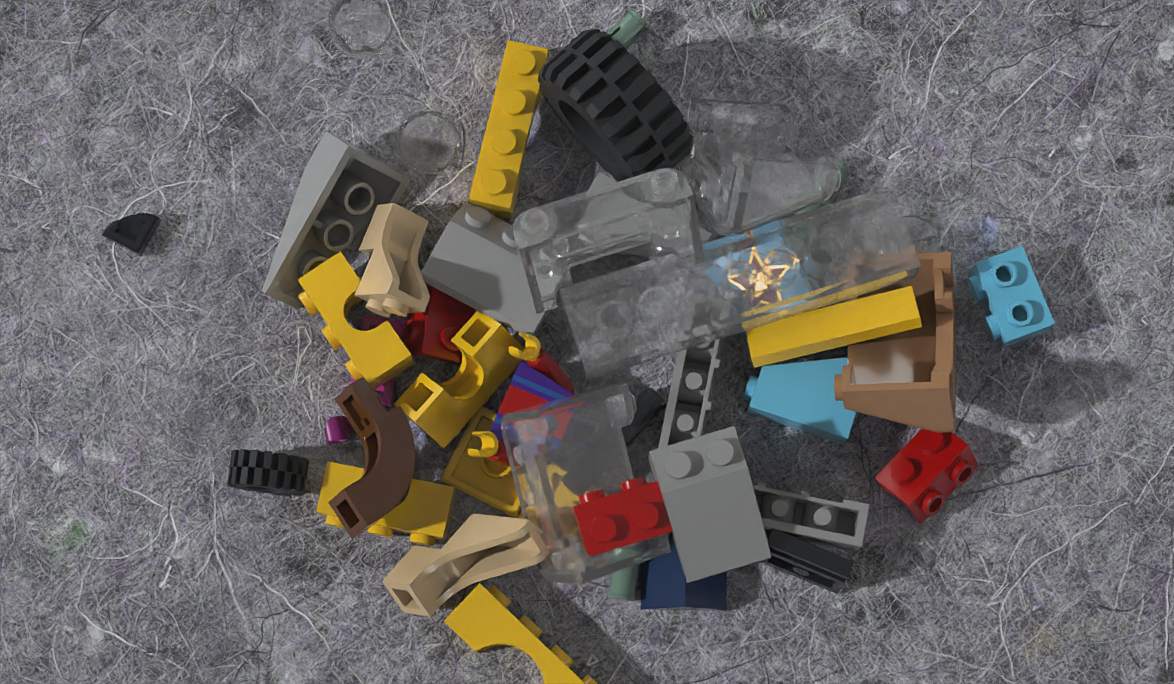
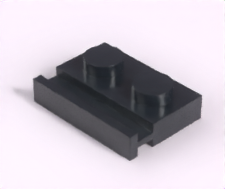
(807, 561)

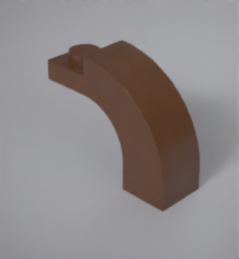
(388, 459)

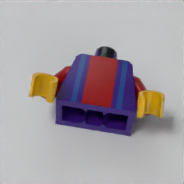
(531, 385)

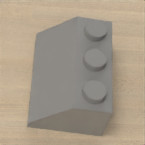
(481, 268)

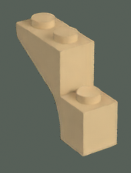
(392, 275)
(477, 551)

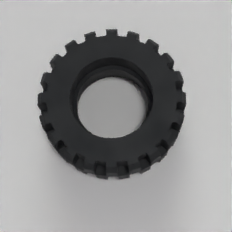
(614, 107)

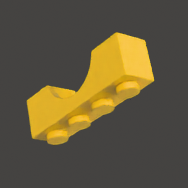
(508, 130)
(487, 623)

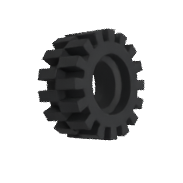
(268, 472)

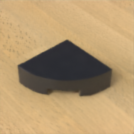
(133, 231)

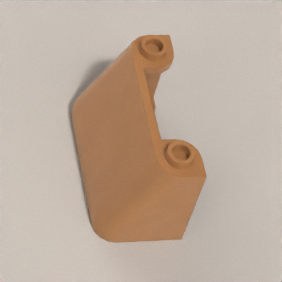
(910, 372)

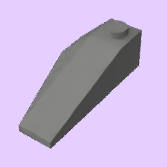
(330, 212)

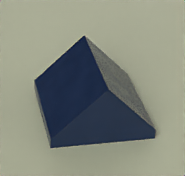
(667, 589)

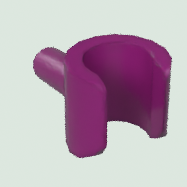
(337, 430)

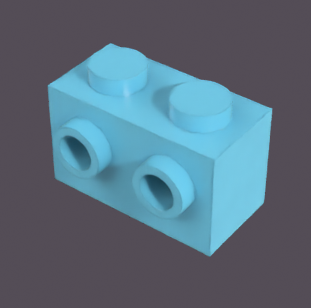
(1009, 298)

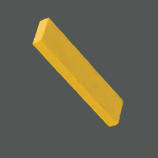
(834, 326)

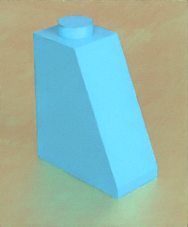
(801, 398)

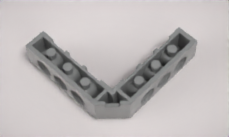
(795, 514)

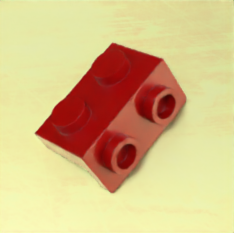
(431, 331)
(927, 472)
(621, 517)

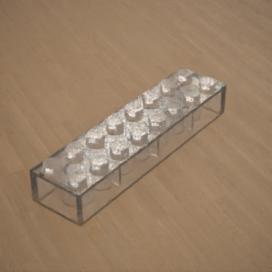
(741, 284)

